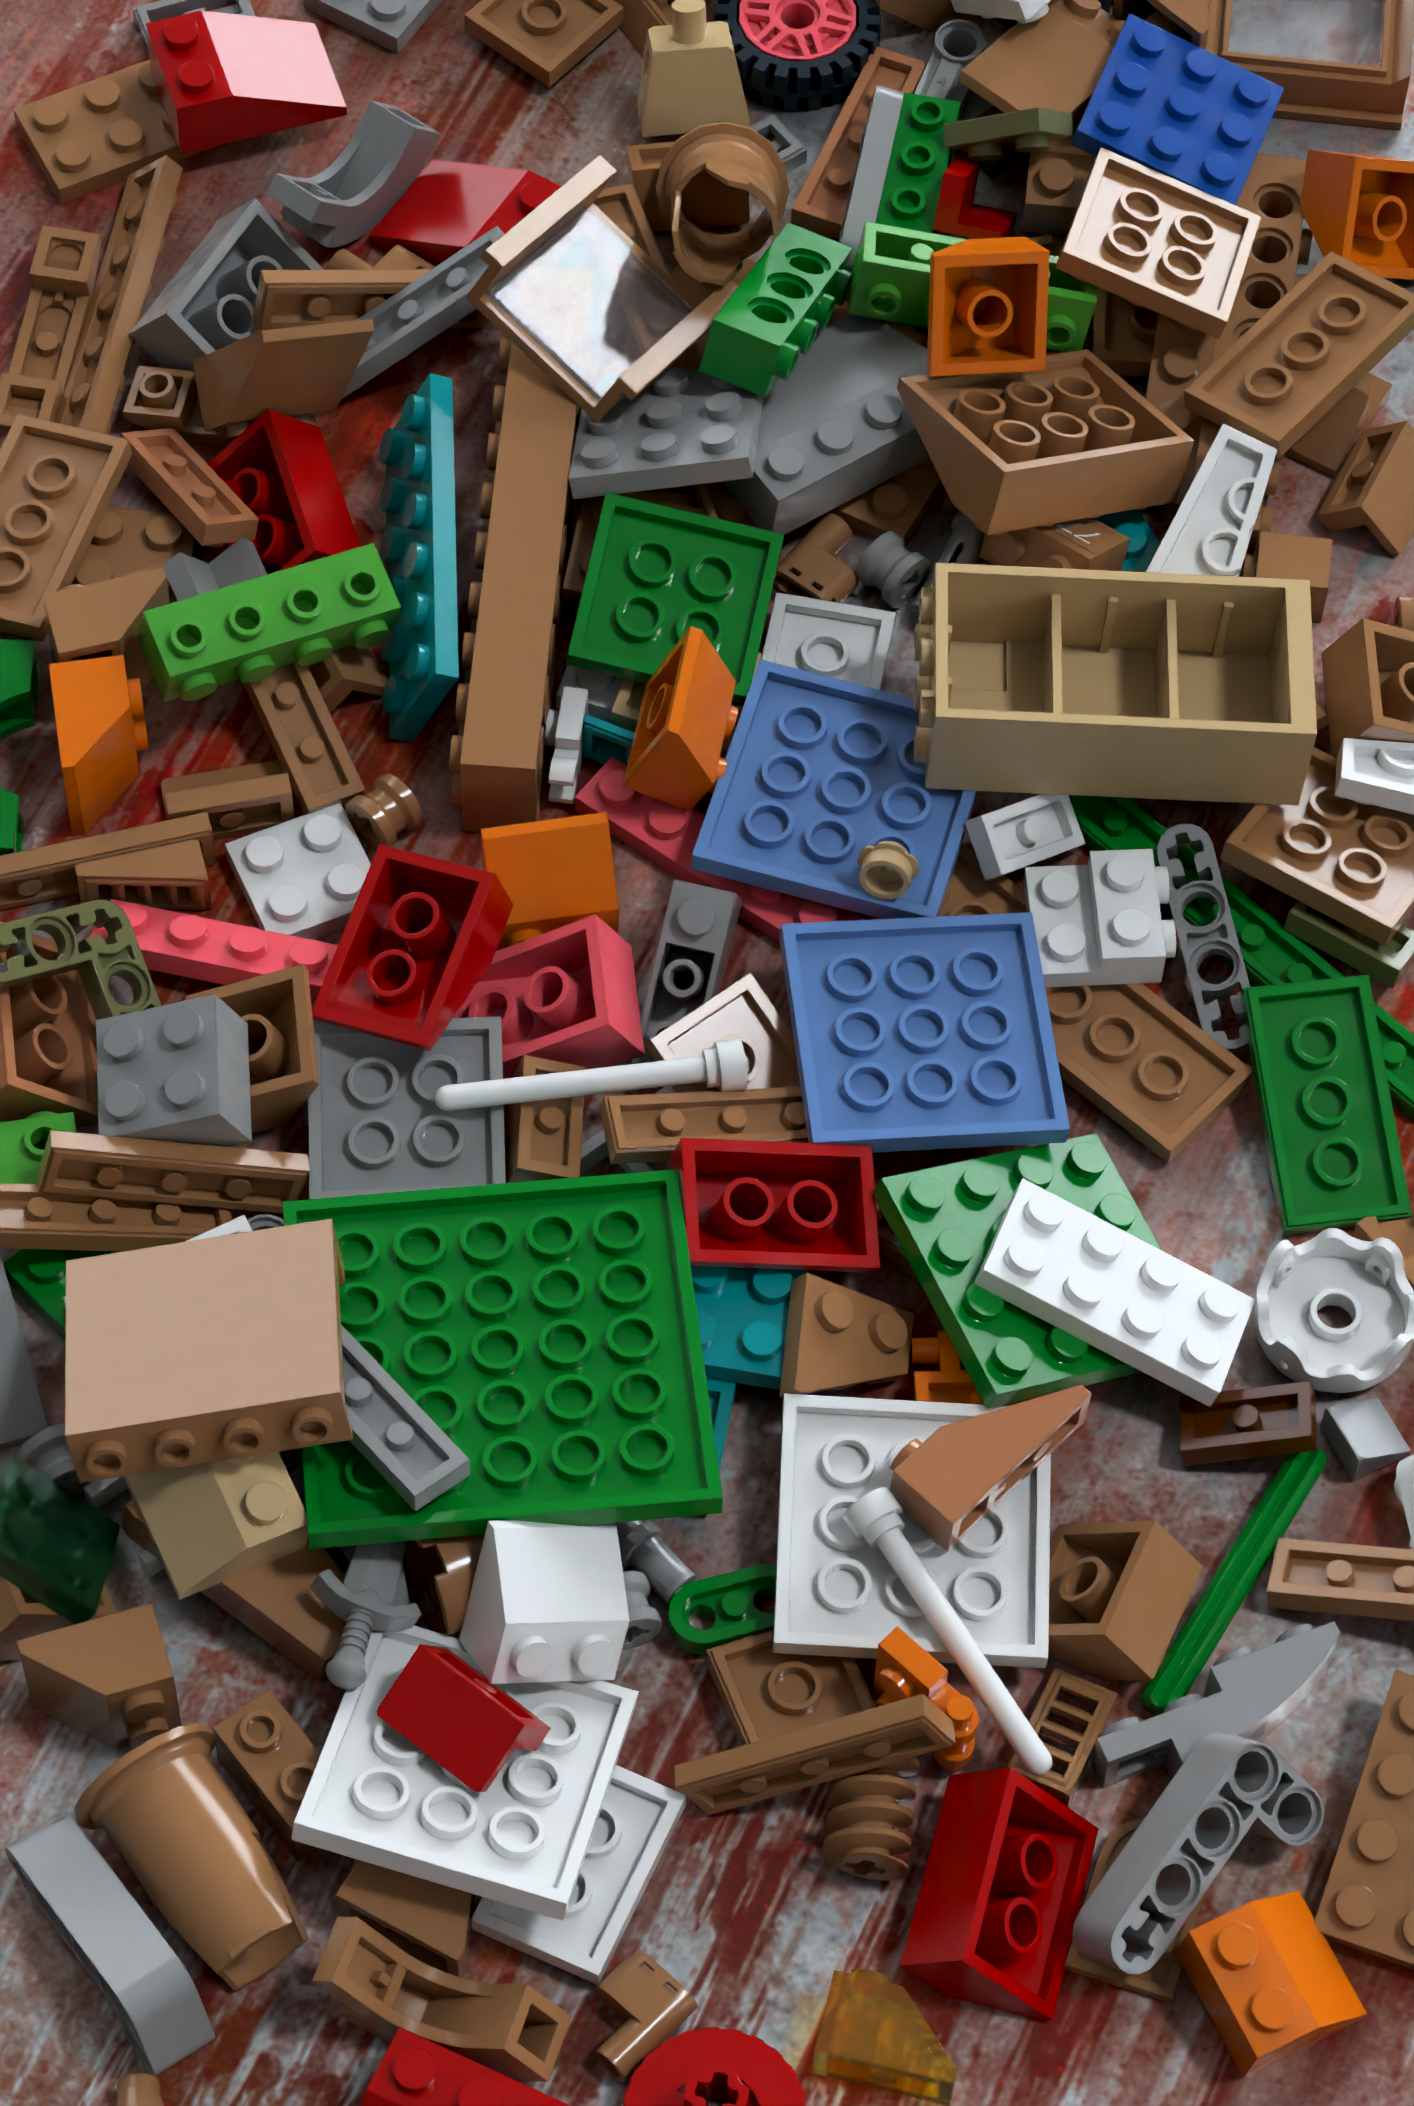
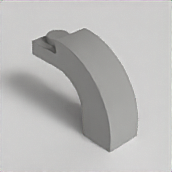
(361, 182)

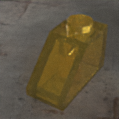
(881, 2039)

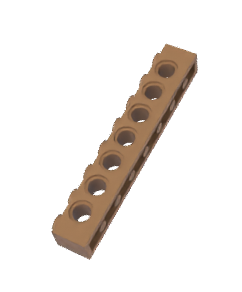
(1270, 273)

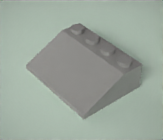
(833, 425)

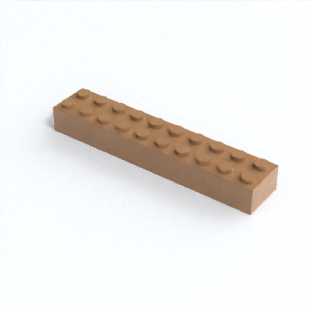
(515, 600)

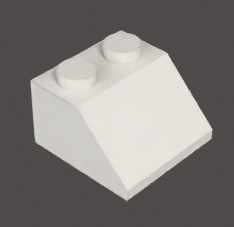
(547, 1603)

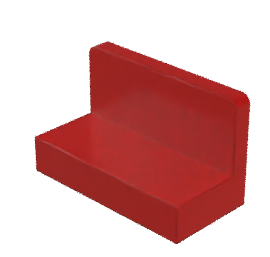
(958, 213)
(459, 1716)

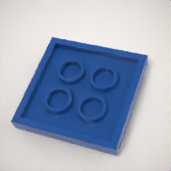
(1178, 110)

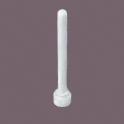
(718, 1067)
(879, 1522)

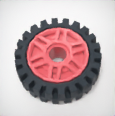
(800, 47)

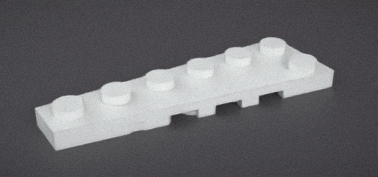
(1218, 510)

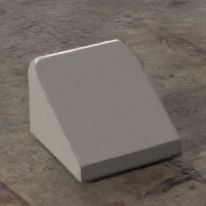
(1363, 1436)

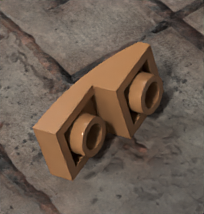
(170, 400)

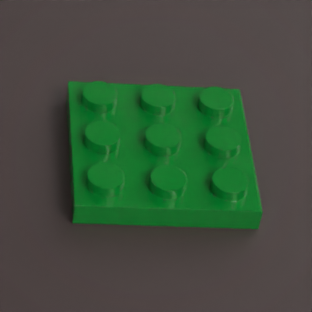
(668, 571)

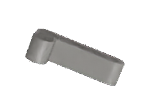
(1132, 1918)
(113, 1942)

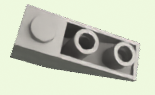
(689, 955)

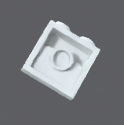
(1101, 919)

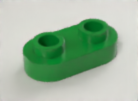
(728, 1602)

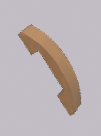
(52, 324)

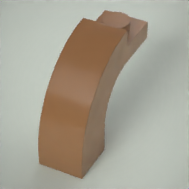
(490, 2023)

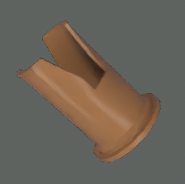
(739, 160)
(196, 1853)

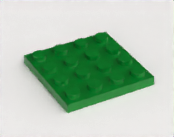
(945, 1230)

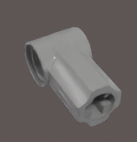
(954, 48)

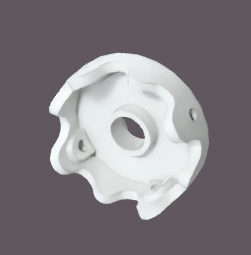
(1344, 1273)

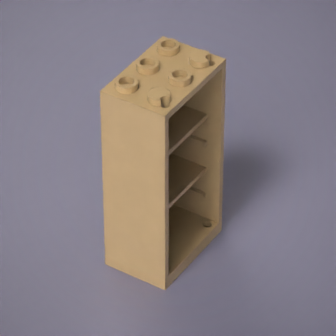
(1115, 684)

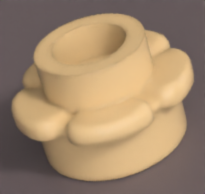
(886, 869)

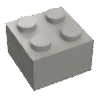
(175, 1074)

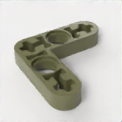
(92, 957)

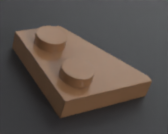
(841, 1338)

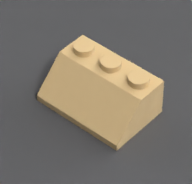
(220, 1518)

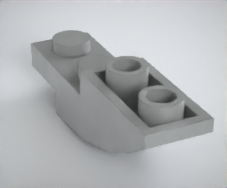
(1243, 1697)

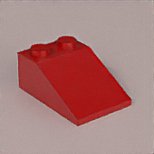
(239, 76)
(457, 205)
(412, 947)

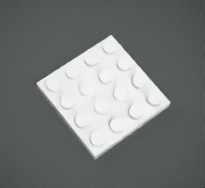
(844, 1595)
(405, 1812)

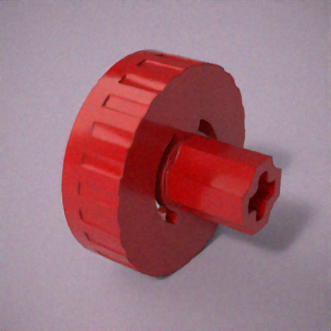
(716, 2067)

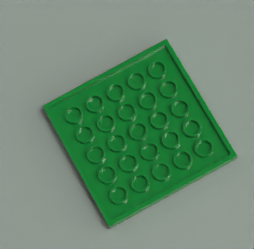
(540, 1338)

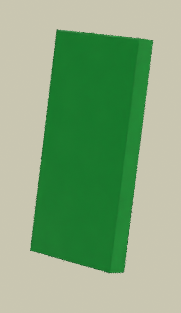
(1325, 1104)

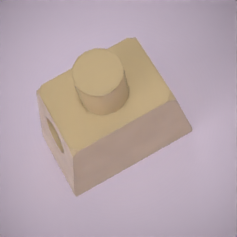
(689, 74)

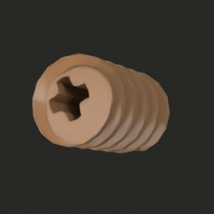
(865, 1818)

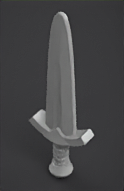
(366, 1604)

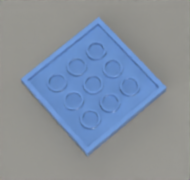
(818, 779)
(923, 1032)

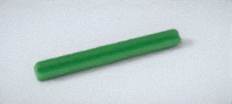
(1233, 1580)

